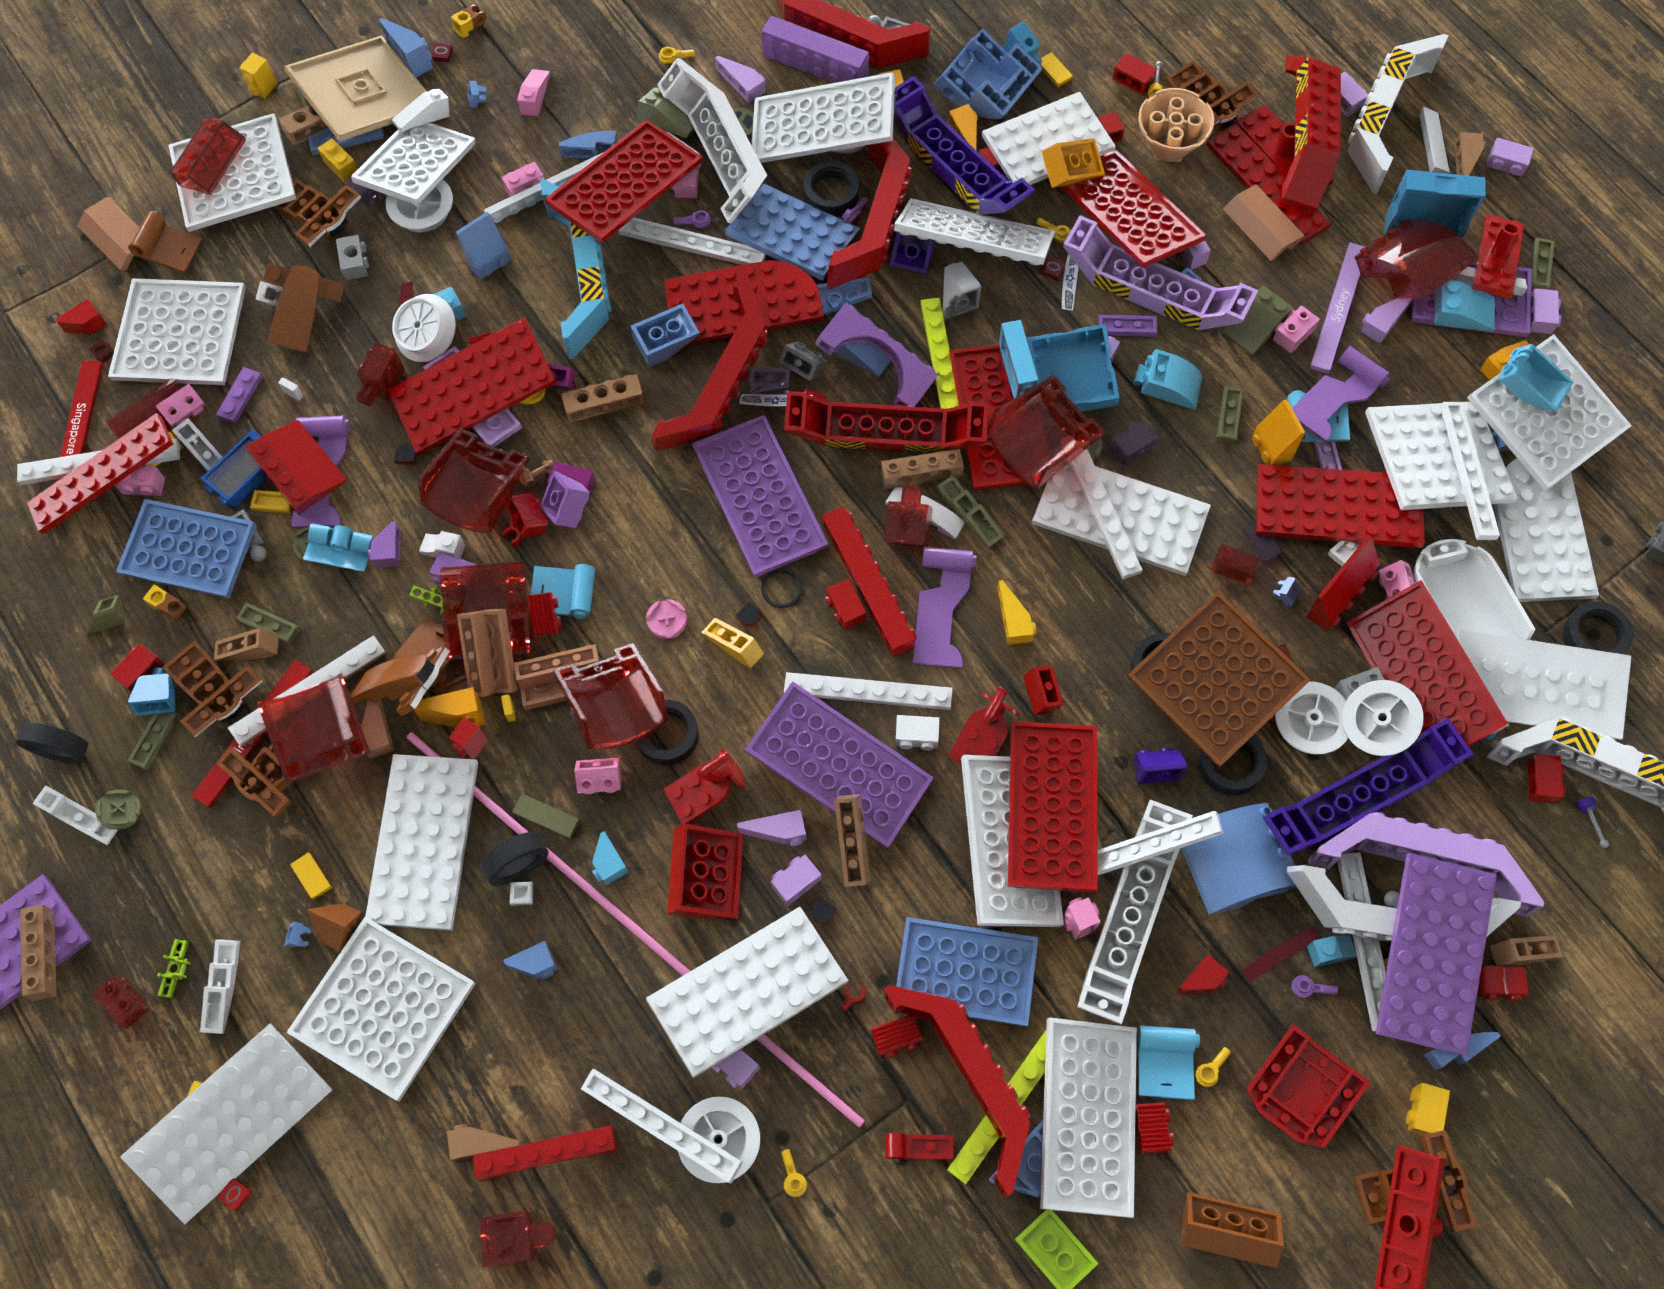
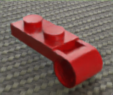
(918, 1146)

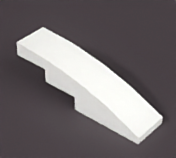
(220, 986)

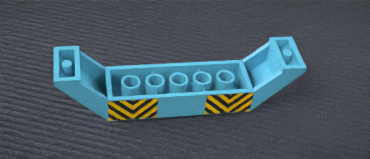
(591, 274)

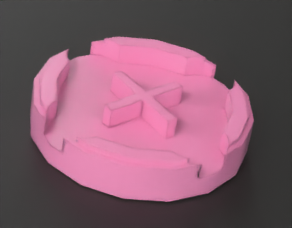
(666, 619)

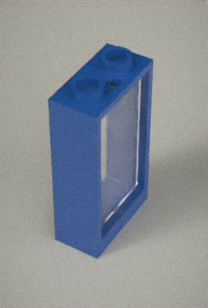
(235, 474)

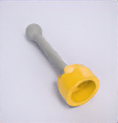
(1156, 86)

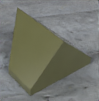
(107, 614)

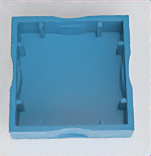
(1436, 198)
(1080, 363)

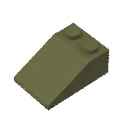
(663, 114)
(1259, 321)

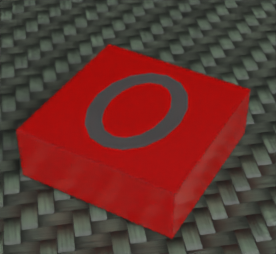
(234, 1194)

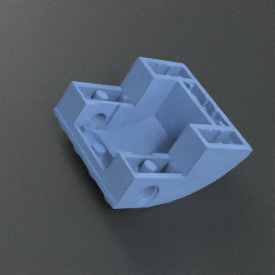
(988, 76)
(1239, 863)

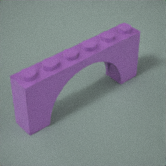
(852, 327)

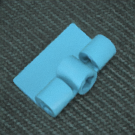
(338, 547)

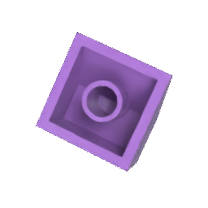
(564, 500)

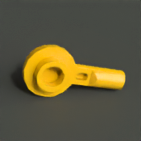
(668, 55)
(1061, 231)
(1208, 1073)
(795, 1183)

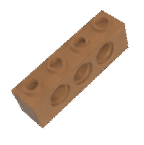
(301, 124)
(611, 402)
(922, 469)
(852, 840)
(38, 953)

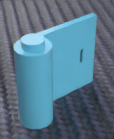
(1339, 427)
(570, 586)
(1166, 1059)

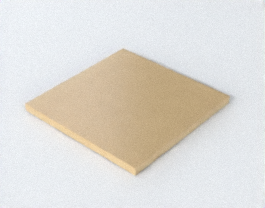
(356, 86)

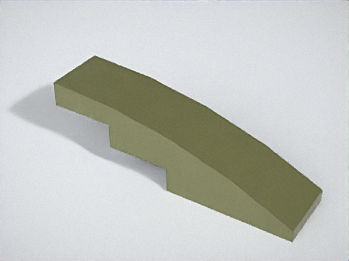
(969, 511)

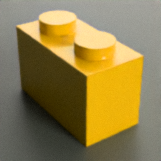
(258, 75)
(337, 159)
(1427, 1109)

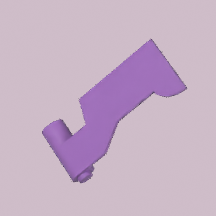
(1330, 394)
(333, 440)
(937, 607)

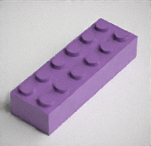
(813, 52)

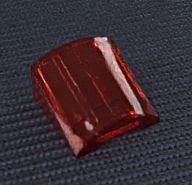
(1041, 432)
(470, 482)
(614, 699)
(314, 729)

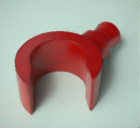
(512, 529)
(848, 1002)

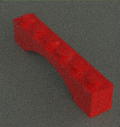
(545, 1152)

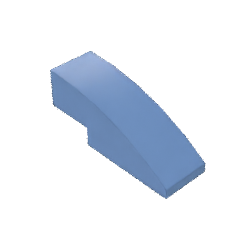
(588, 145)
(1477, 1042)

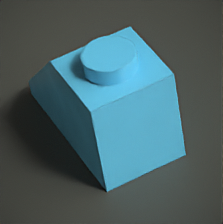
(451, 298)
(607, 861)
(1331, 950)

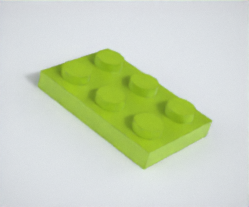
(1056, 1251)

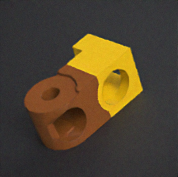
(467, 20)
(164, 603)

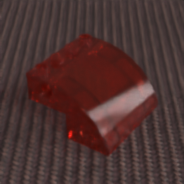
(1415, 258)
(485, 588)

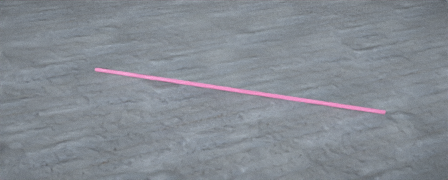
(648, 940)

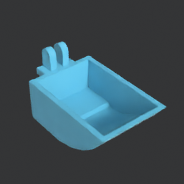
(1535, 378)
(1169, 379)

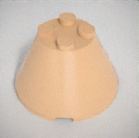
(1175, 123)

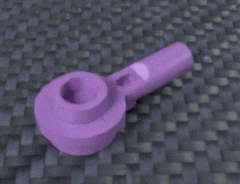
(851, 215)
(700, 219)
(1304, 987)

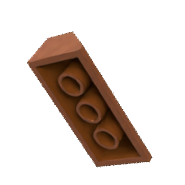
(1232, 1230)

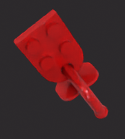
(977, 736)
(704, 787)

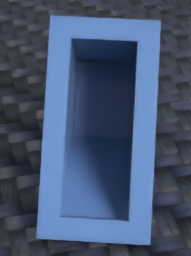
(534, 961)

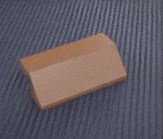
(1263, 222)
(110, 231)
(487, 652)
(537, 675)

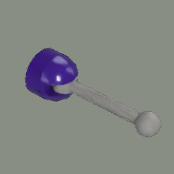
(1588, 806)

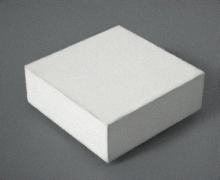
(290, 389)
(521, 893)

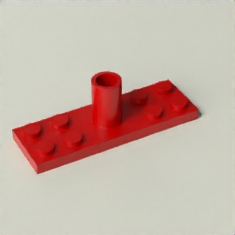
(1271, 137)
(1498, 256)
(1410, 1220)

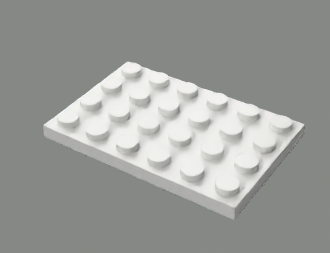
(1020, 140)
(413, 162)

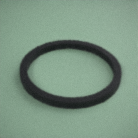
(777, 604)

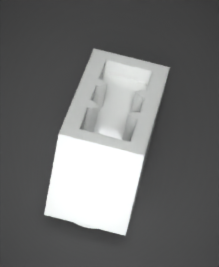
(268, 293)
(444, 542)

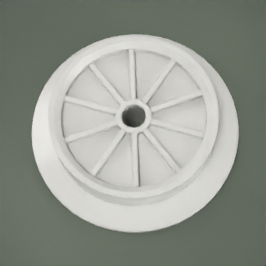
(425, 216)
(424, 327)
(1380, 700)
(1313, 719)
(728, 1120)

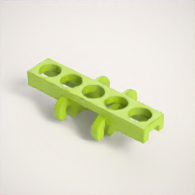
(431, 595)
(180, 971)

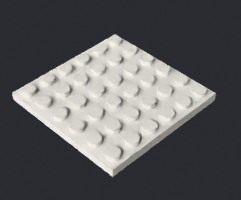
(252, 182)
(177, 331)
(1551, 441)
(1421, 457)
(381, 1008)

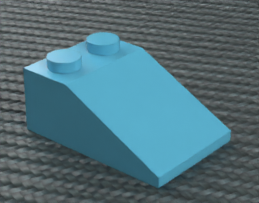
(1464, 307)

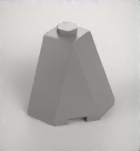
(960, 290)

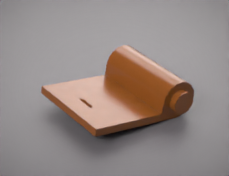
(164, 243)
(424, 639)

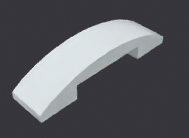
(943, 518)
(73, 814)

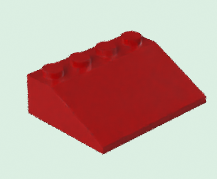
(296, 465)
(1345, 586)
(705, 873)

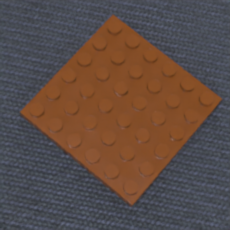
(1218, 678)

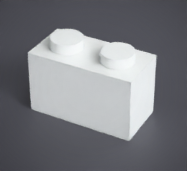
(917, 732)

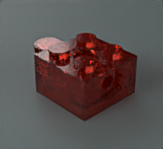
(379, 373)
(909, 520)
(512, 1238)

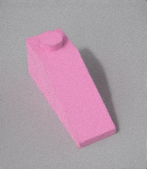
(533, 92)

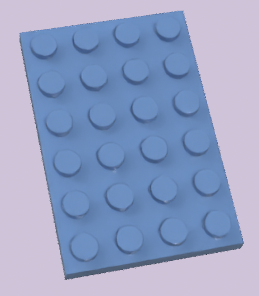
(791, 231)
(186, 548)
(974, 966)

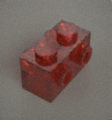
(121, 1001)

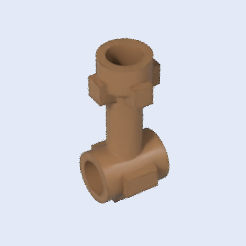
(528, 478)

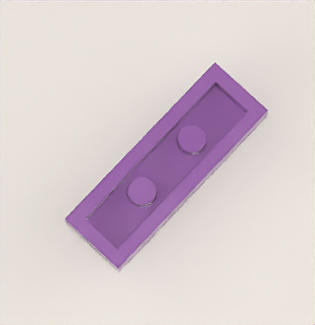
(1129, 325)
(239, 395)

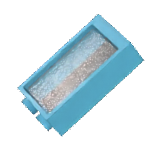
(1017, 358)

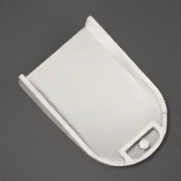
(1471, 590)

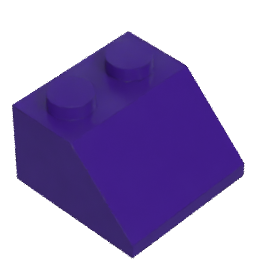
(912, 253)
(1159, 766)

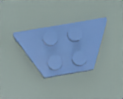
(1030, 1168)

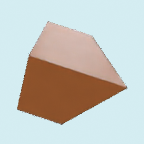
(334, 924)

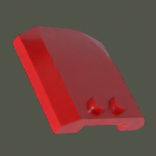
(1305, 1089)

